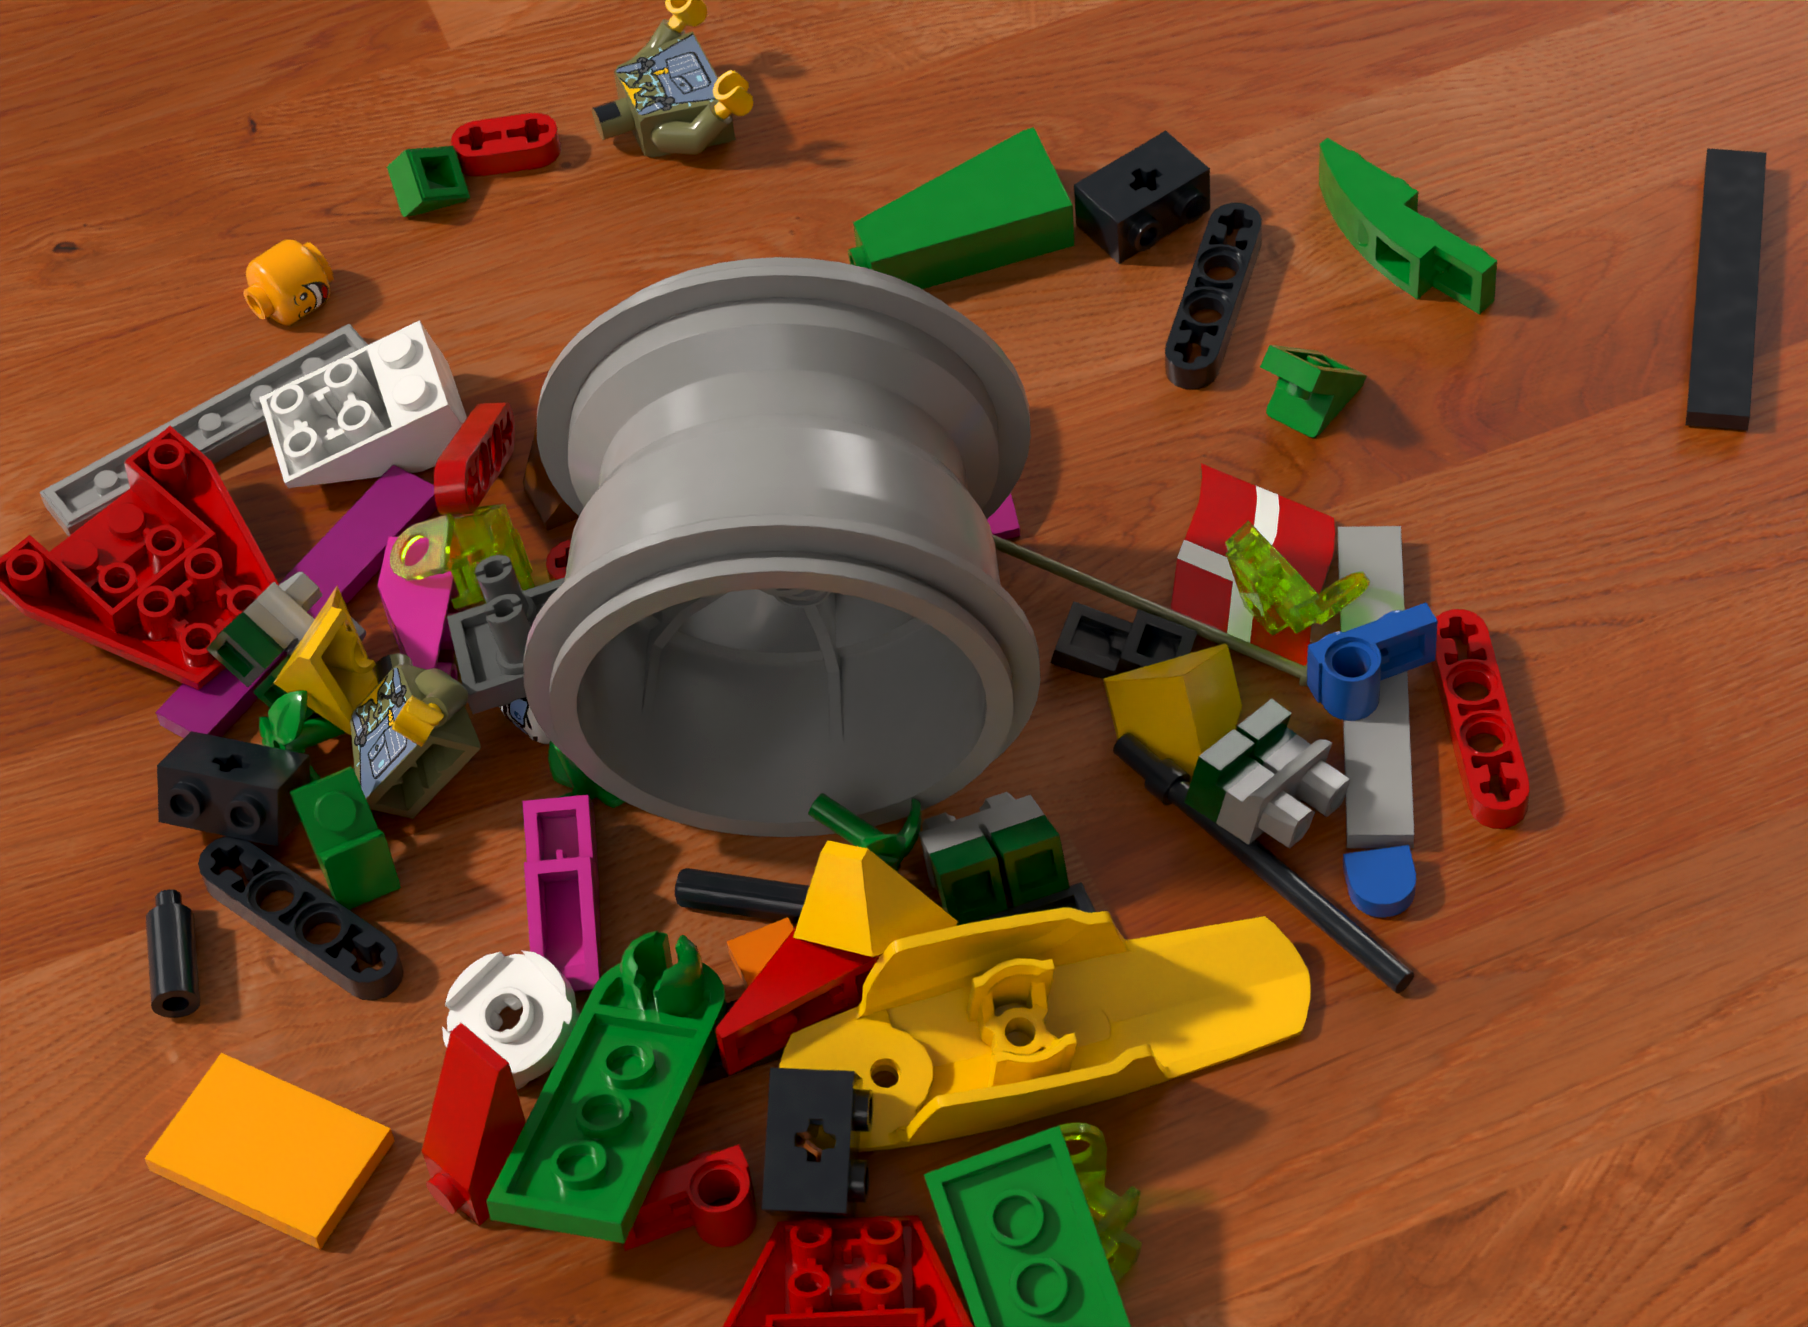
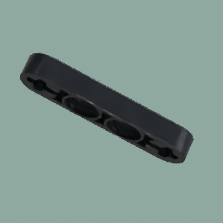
(1218, 295)
(293, 923)

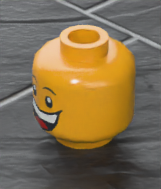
(288, 282)

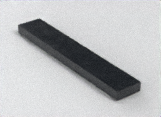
(1726, 290)

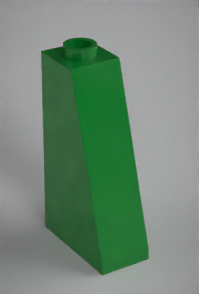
(971, 218)

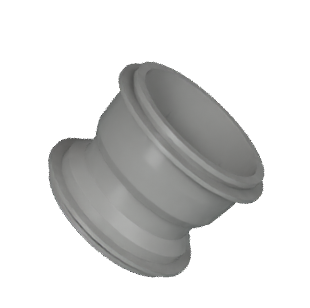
(782, 548)

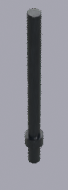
(1170, 786)

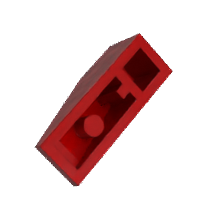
(791, 992)
(471, 1125)

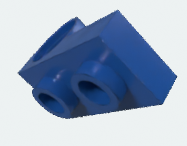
(1349, 665)

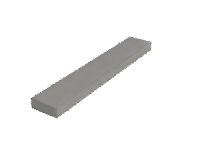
(213, 427)
(1379, 745)

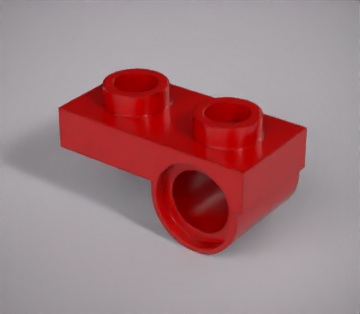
(684, 1199)

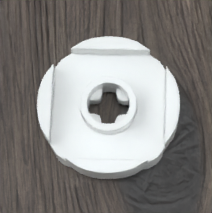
(515, 982)

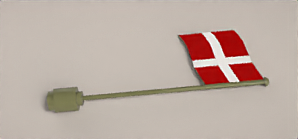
(1204, 585)

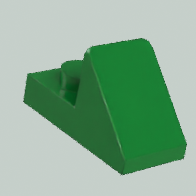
(1309, 388)
(346, 839)

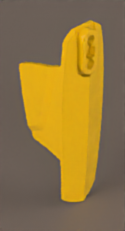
(1049, 1018)

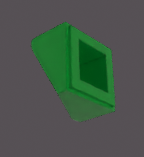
(427, 180)

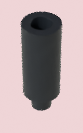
(172, 956)

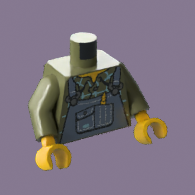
(673, 93)
(410, 736)

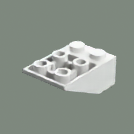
(366, 412)

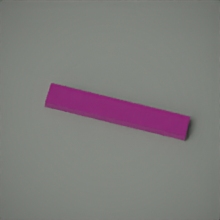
(343, 557)

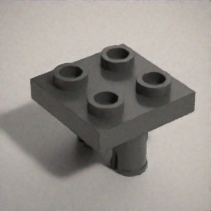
(494, 635)

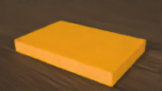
(270, 1150)

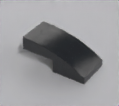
(1109, 646)

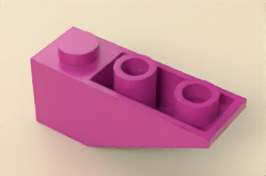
(420, 611)

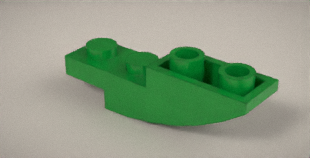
(1384, 226)

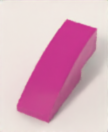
(564, 886)

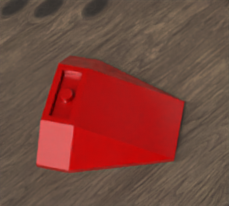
(149, 570)
(849, 1276)

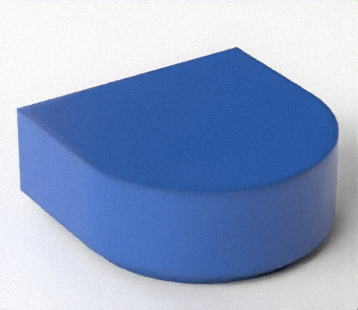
(1381, 880)

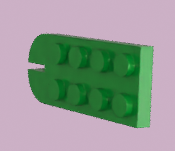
(614, 1095)
(1026, 1238)

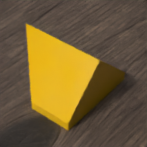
(331, 665)
(1177, 704)
(863, 903)

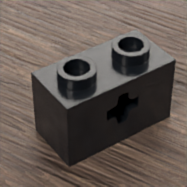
(1142, 197)
(231, 788)
(796, 1108)

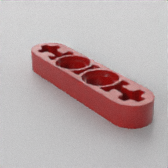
(474, 458)
(1481, 716)

